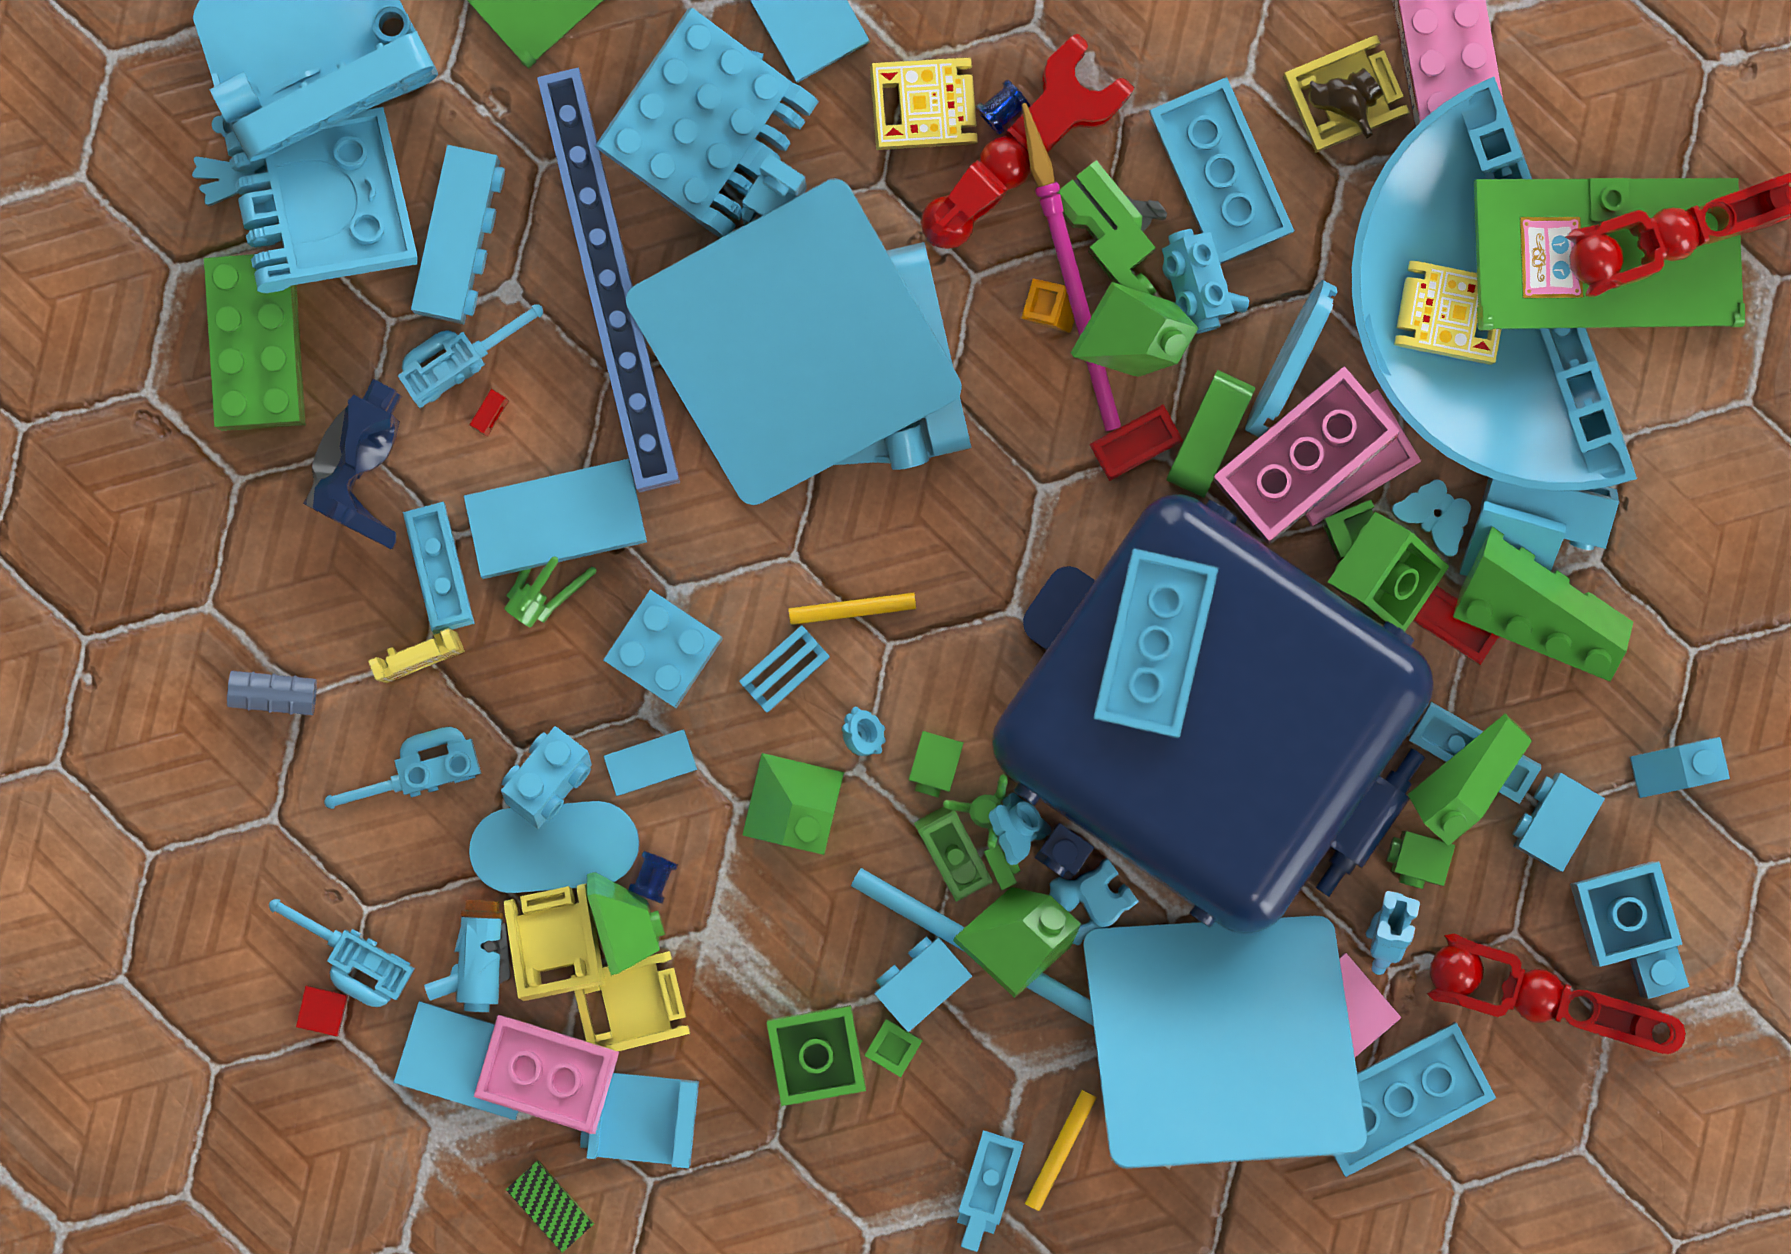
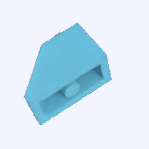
(1679, 767)

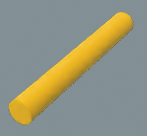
(852, 608)
(1060, 1150)

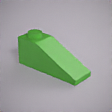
(1468, 782)

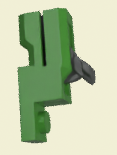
(1114, 223)

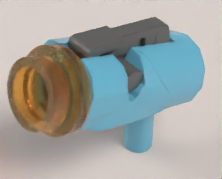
(481, 960)

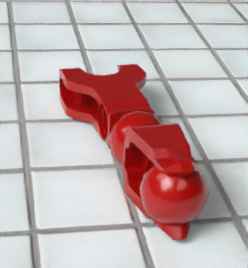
(1005, 160)
(1673, 233)
(1543, 997)

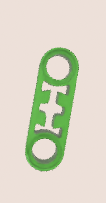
(1210, 433)

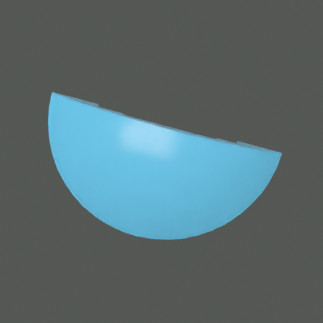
(1544, 404)

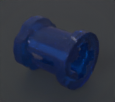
(1002, 107)
(653, 877)

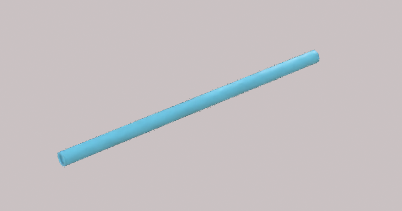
(948, 929)

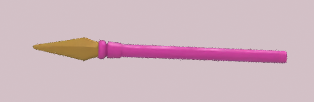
(1052, 208)

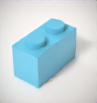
(1557, 821)
(921, 983)

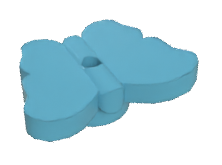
(1420, 507)
(1017, 825)

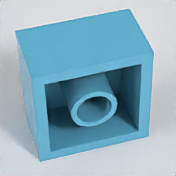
(663, 649)
(1626, 914)

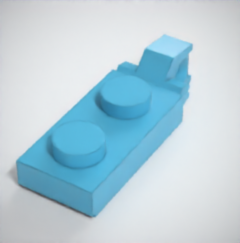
(988, 1187)

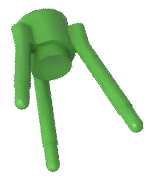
(528, 602)
(981, 807)

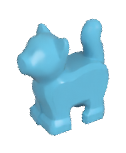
(1098, 900)
(1391, 930)

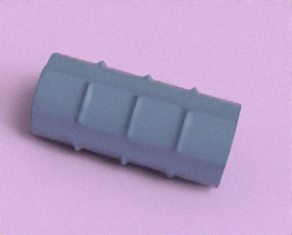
(271, 693)

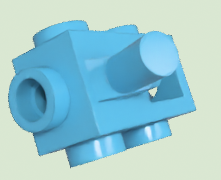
(1199, 280)

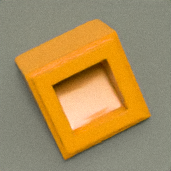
(1048, 306)

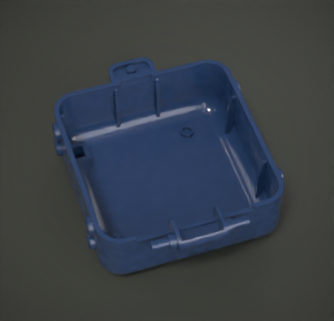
(1277, 740)

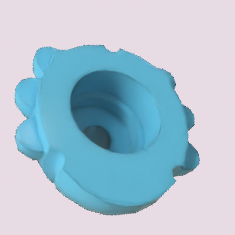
(863, 732)

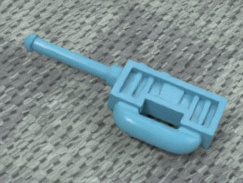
(456, 364)
(419, 775)
(354, 951)

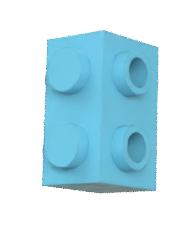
(546, 777)

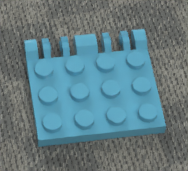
(700, 119)
(332, 202)

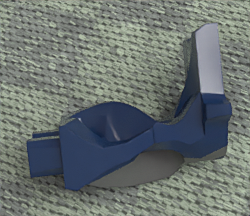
(351, 446)

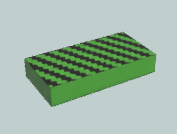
(550, 1206)

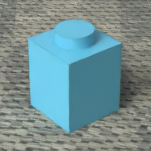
(1659, 973)

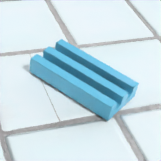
(757, 693)

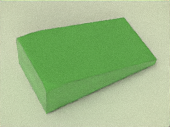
(953, 852)

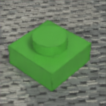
(1001, 869)
(893, 1048)

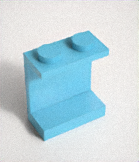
(646, 1121)

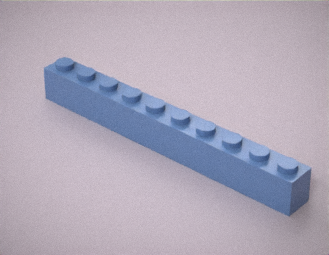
(608, 279)

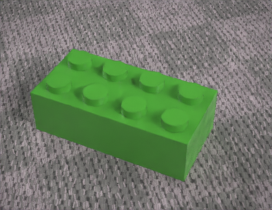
(252, 349)

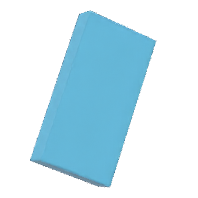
(650, 762)

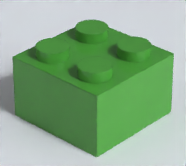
(1388, 572)
(816, 1055)

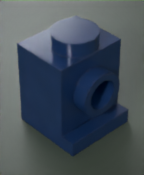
(1064, 852)

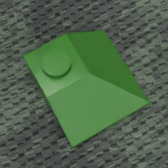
(1135, 332)
(793, 804)
(623, 923)
(1019, 937)

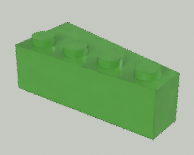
(1541, 609)

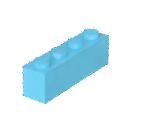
(456, 235)

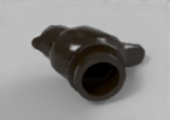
(1348, 97)

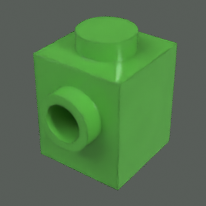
(1419, 859)

